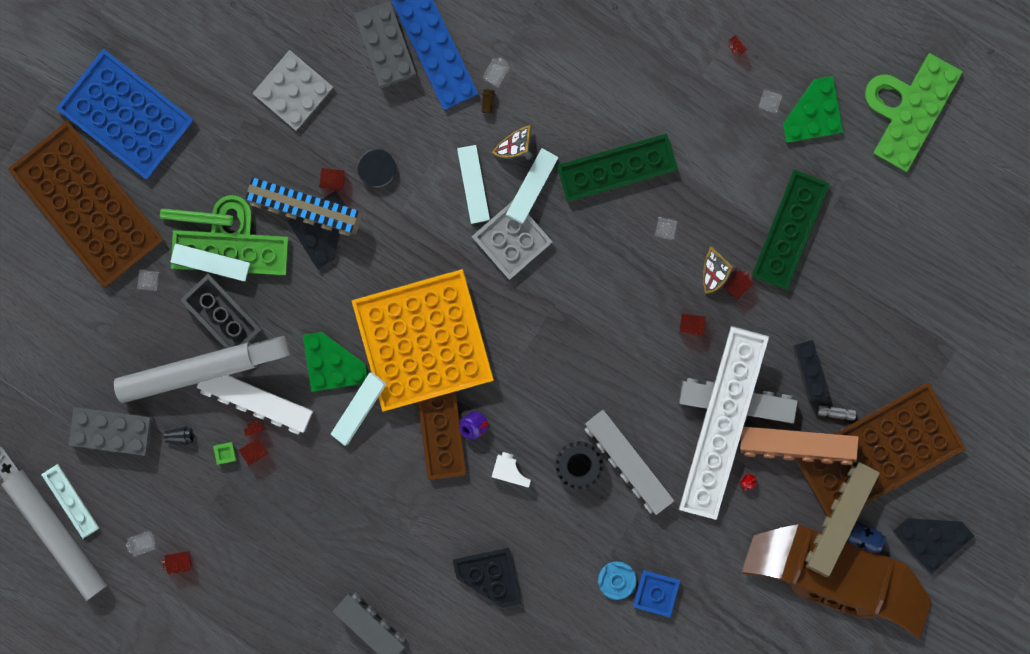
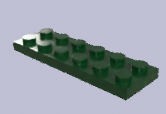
(617, 167)
(790, 229)

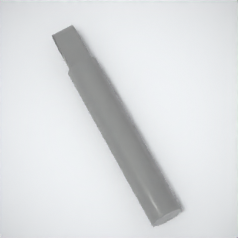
(199, 369)
(50, 529)

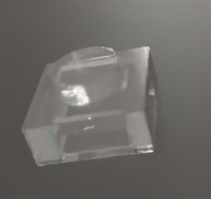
(770, 101)
(665, 228)
(148, 280)

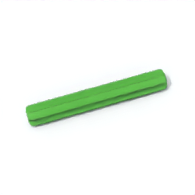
(198, 217)

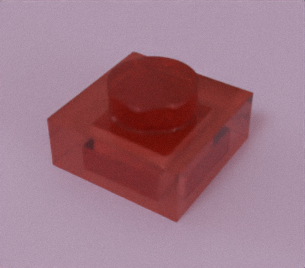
(736, 46)
(254, 428)

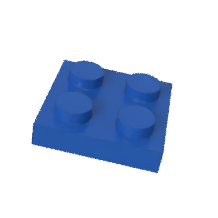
(656, 593)

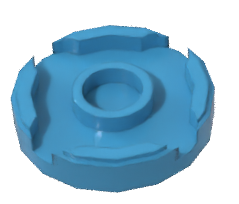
(617, 580)

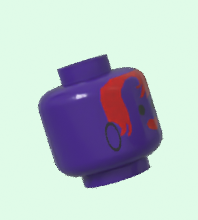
(473, 425)

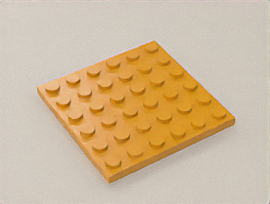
(423, 339)

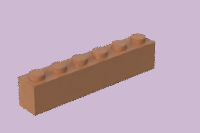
(799, 445)

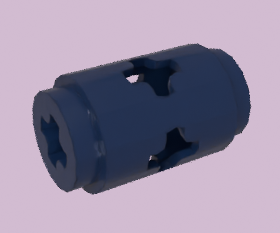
(873, 539)

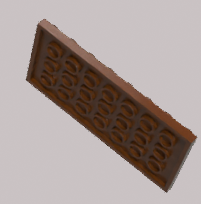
(86, 204)
(894, 440)

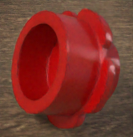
(748, 481)

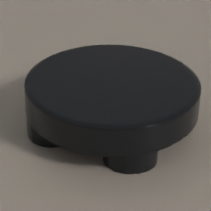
(376, 168)

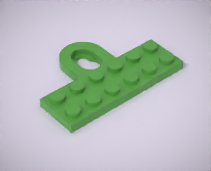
(917, 111)
(263, 252)

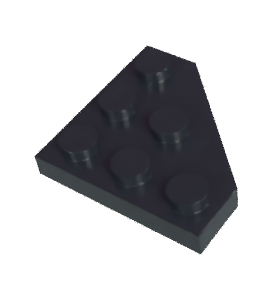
(318, 242)
(933, 540)
(490, 575)

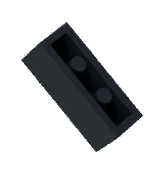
(810, 370)

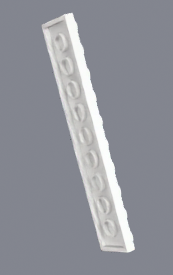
(723, 422)

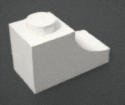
(506, 470)

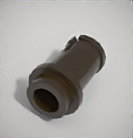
(488, 101)

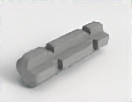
(837, 413)

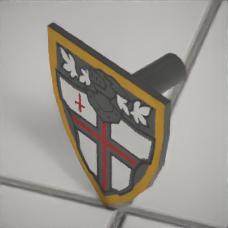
(515, 145)
(716, 271)

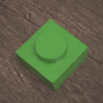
(224, 453)

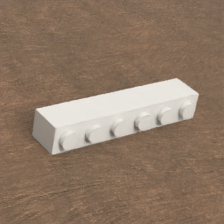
(259, 401)

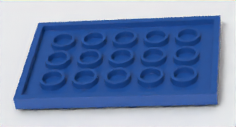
(125, 114)

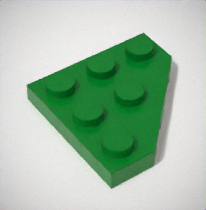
(815, 113)
(331, 364)

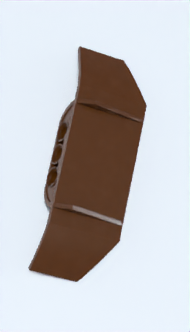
(859, 584)

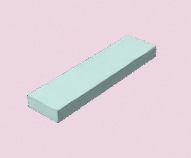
(473, 184)
(531, 186)
(210, 262)
(358, 408)
(70, 501)

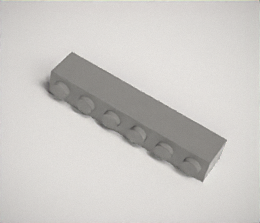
(760, 406)
(629, 462)

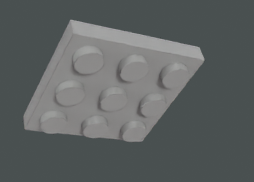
(293, 90)
(510, 242)

